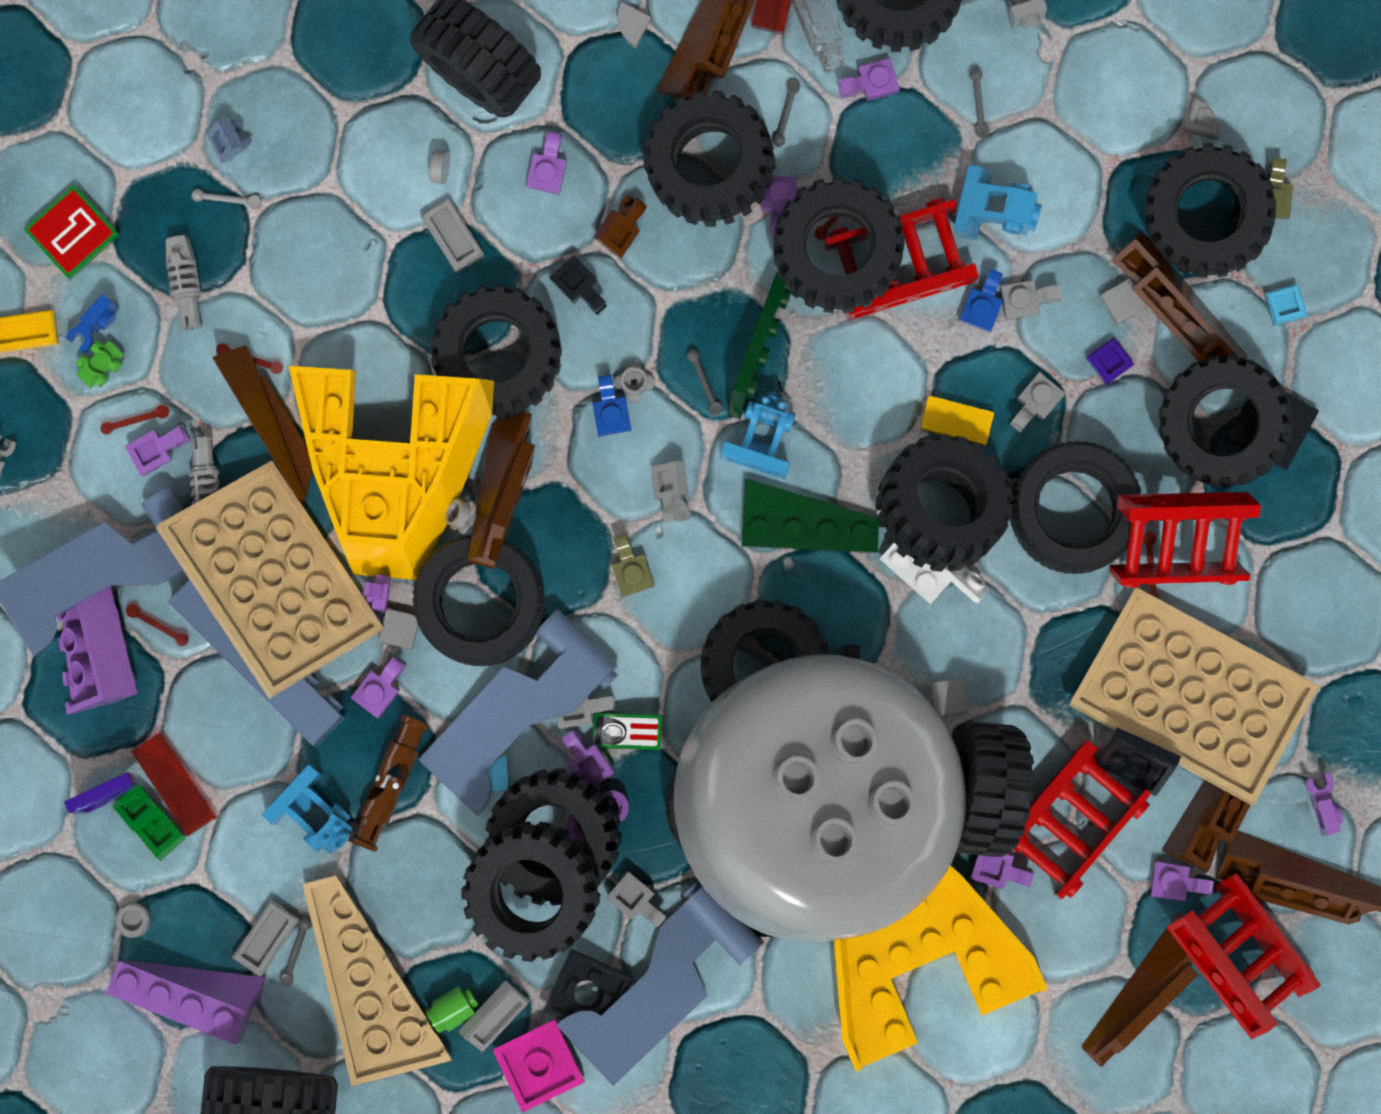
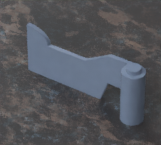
(85, 568)
(513, 704)
(665, 992)

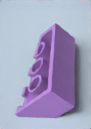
(95, 654)
(195, 997)

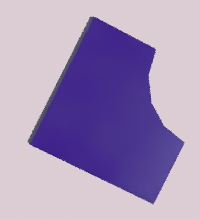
(101, 795)

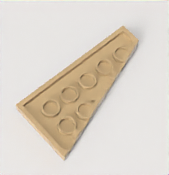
(372, 1006)

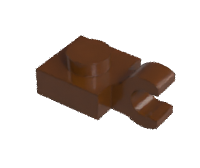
(618, 228)

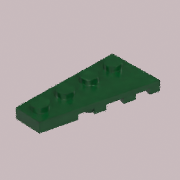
(796, 522)

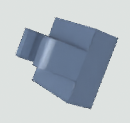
(226, 140)

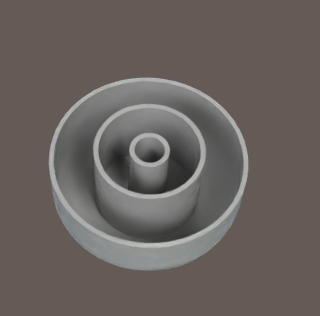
(820, 799)

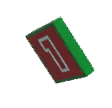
(71, 232)

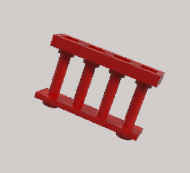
(925, 283)
(1171, 510)
(1063, 788)
(1221, 973)

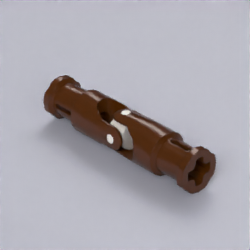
(384, 794)

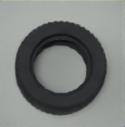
(1026, 517)
(472, 650)

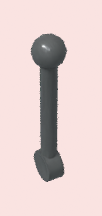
(793, 88)
(981, 130)
(715, 407)
(287, 978)

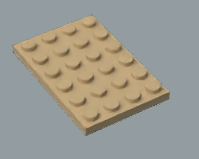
(270, 579)
(1195, 695)

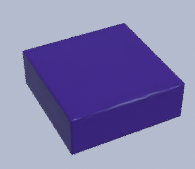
(1110, 361)

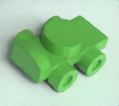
(106, 359)

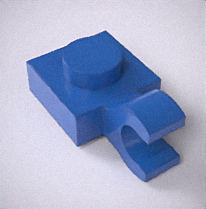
(982, 306)
(97, 317)
(610, 413)

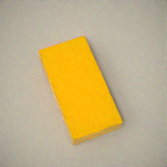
(28, 331)
(957, 420)

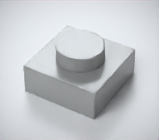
(1027, 13)

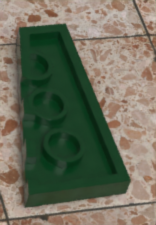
(757, 352)

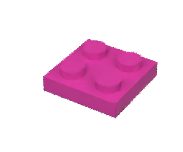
(538, 1065)

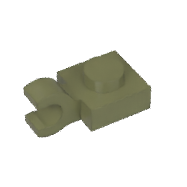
(1282, 191)
(632, 572)

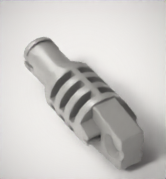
(183, 280)
(204, 473)

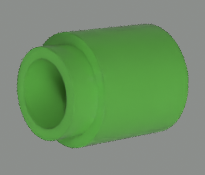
(452, 1009)

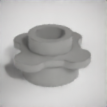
(634, 391)
(461, 514)

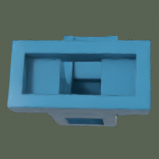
(1019, 213)
(770, 410)
(298, 800)

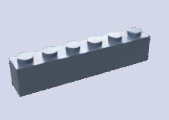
(299, 704)

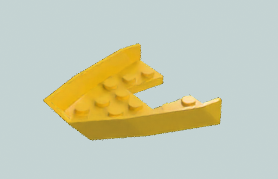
(385, 494)
(946, 922)

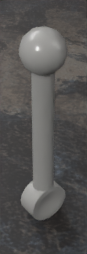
(253, 201)

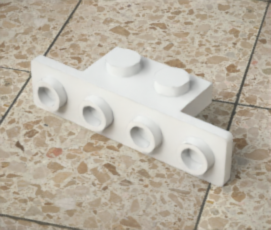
(931, 583)

